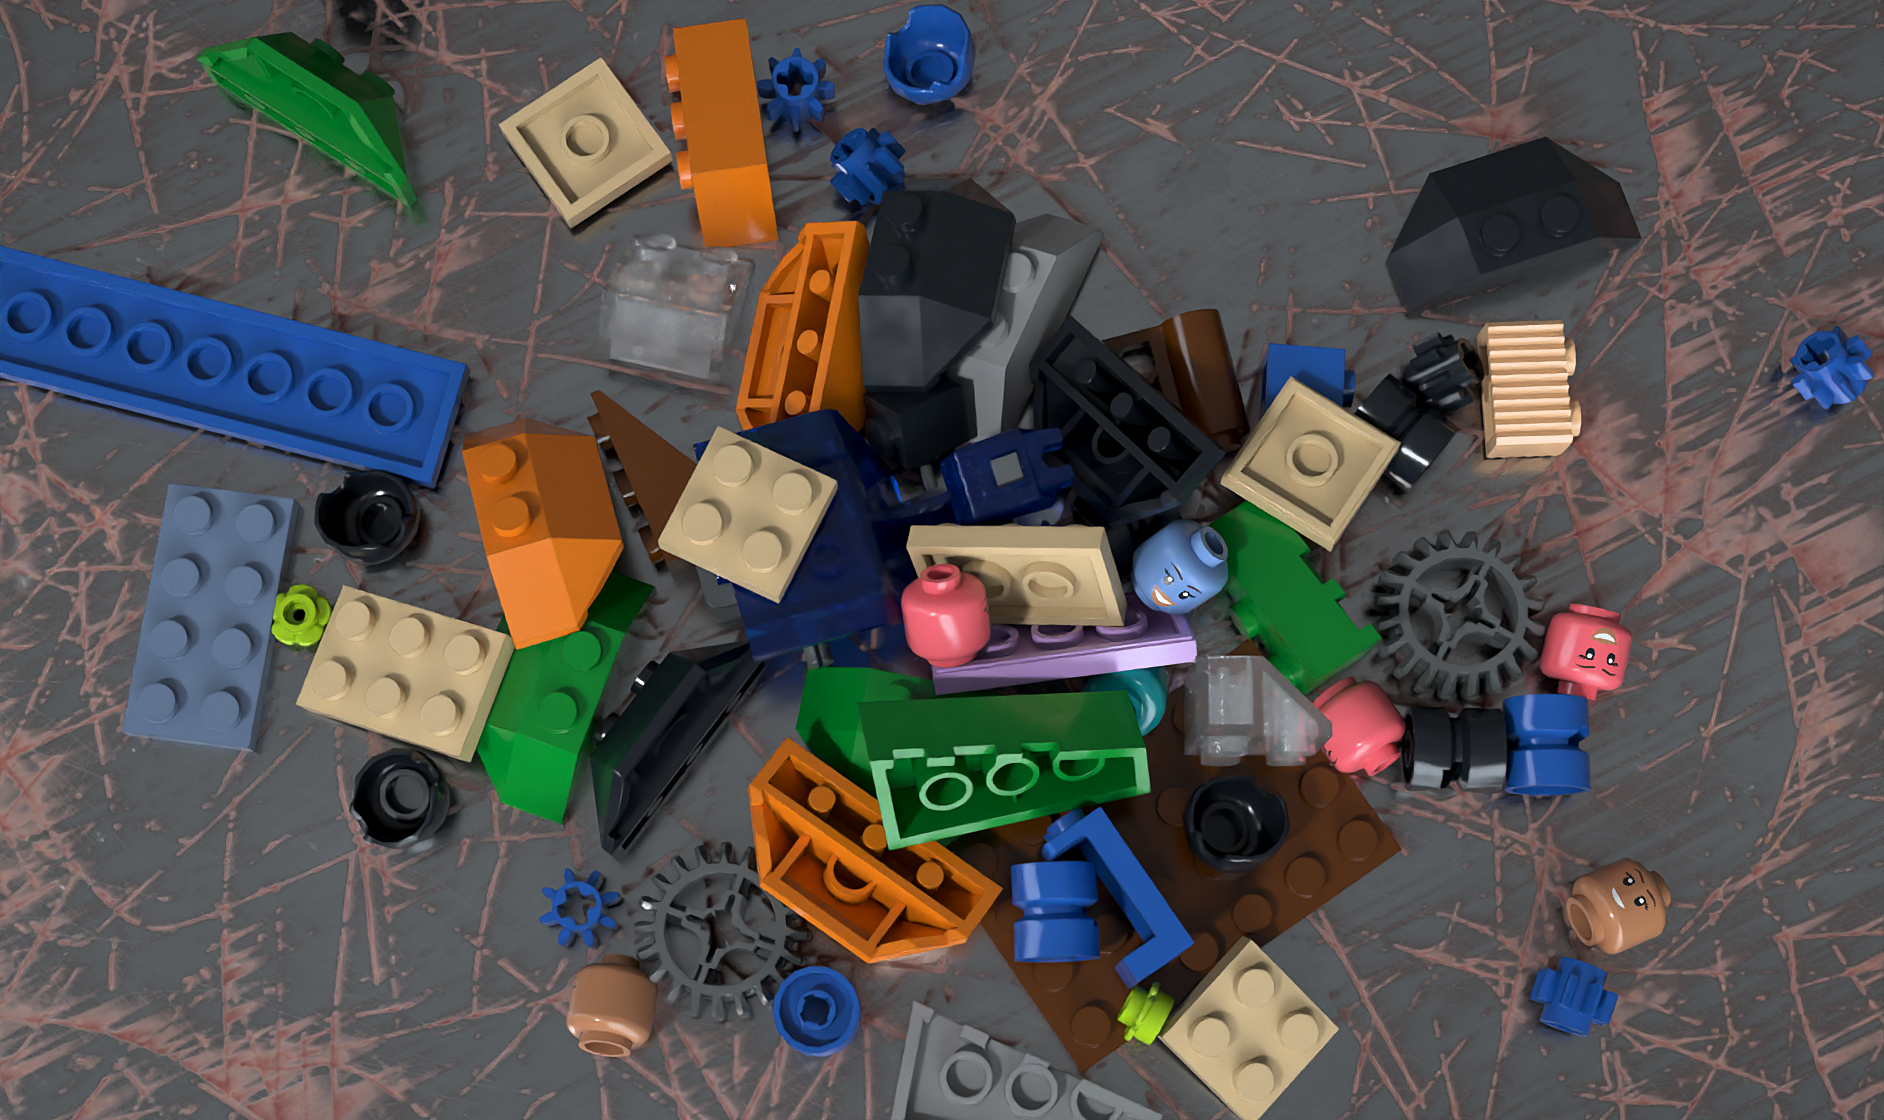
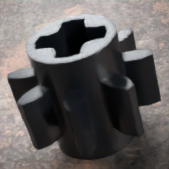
(1444, 372)

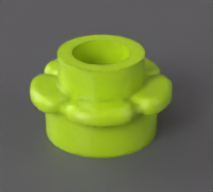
(312, 627)
(1145, 1012)

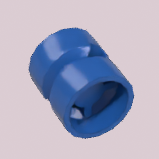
(1546, 745)
(1055, 911)
(817, 1011)

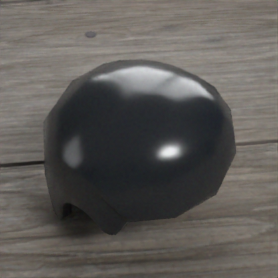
(368, 517)
(399, 798)
(1235, 824)

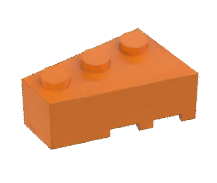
(722, 133)

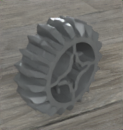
(1483, 626)
(669, 911)

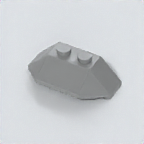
(1037, 291)

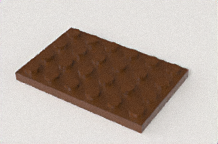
(1327, 849)

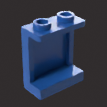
(1128, 885)

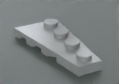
(967, 1076)

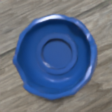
(930, 55)

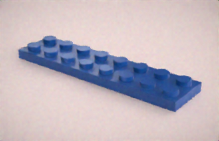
(226, 368)

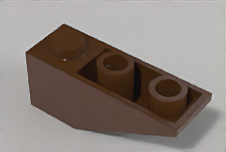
(651, 472)

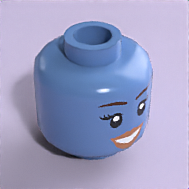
(1180, 567)

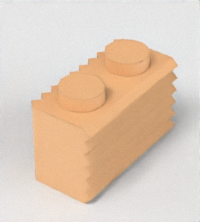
(1527, 388)

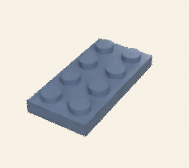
(210, 617)

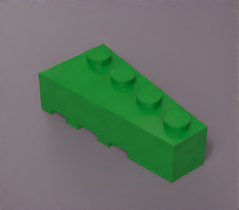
(998, 759)

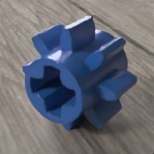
(790, 72)
(867, 165)
(1831, 367)
(563, 900)
(1574, 996)

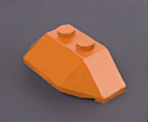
(808, 331)
(543, 524)
(830, 862)

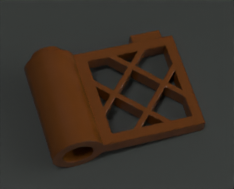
(1195, 372)

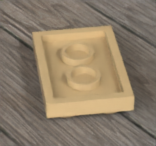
(1030, 570)
(406, 673)

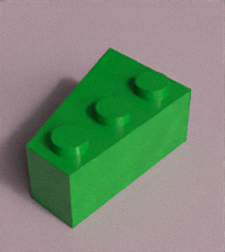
(1287, 601)

